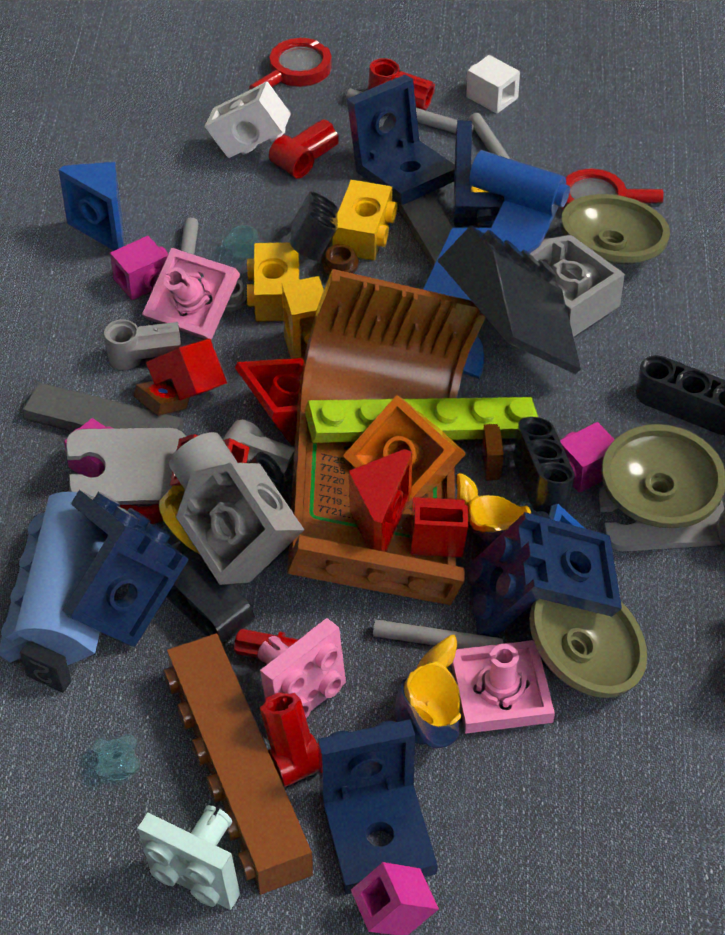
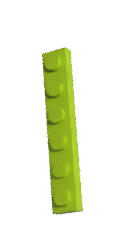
(456, 417)

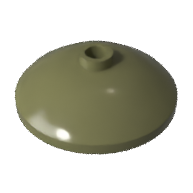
(616, 227)
(668, 462)
(589, 649)

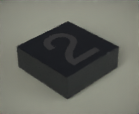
(46, 666)

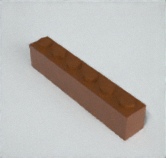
(239, 765)

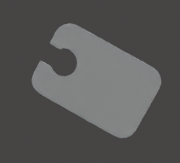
(133, 462)
(647, 537)

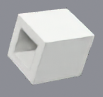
(492, 84)

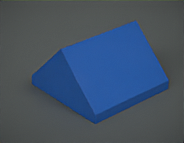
(93, 201)

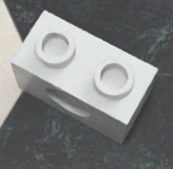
(248, 120)

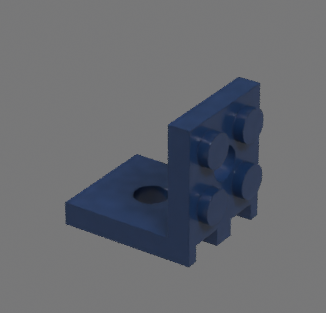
(393, 152)
(469, 206)
(131, 554)
(534, 564)
(368, 789)

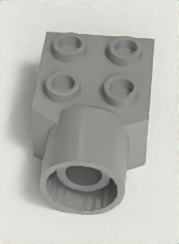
(587, 280)
(231, 510)

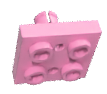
(181, 292)
(308, 667)
(500, 672)

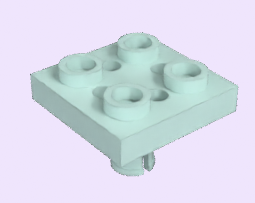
(192, 857)

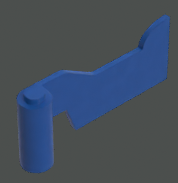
(523, 219)

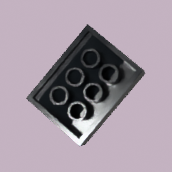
(514, 295)

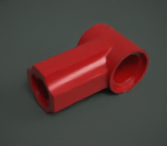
(385, 69)
(298, 153)
(291, 743)

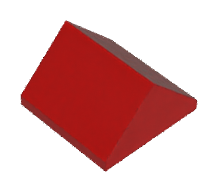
(276, 388)
(380, 496)

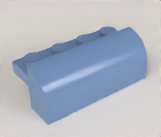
(52, 565)

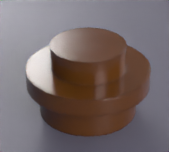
(340, 258)

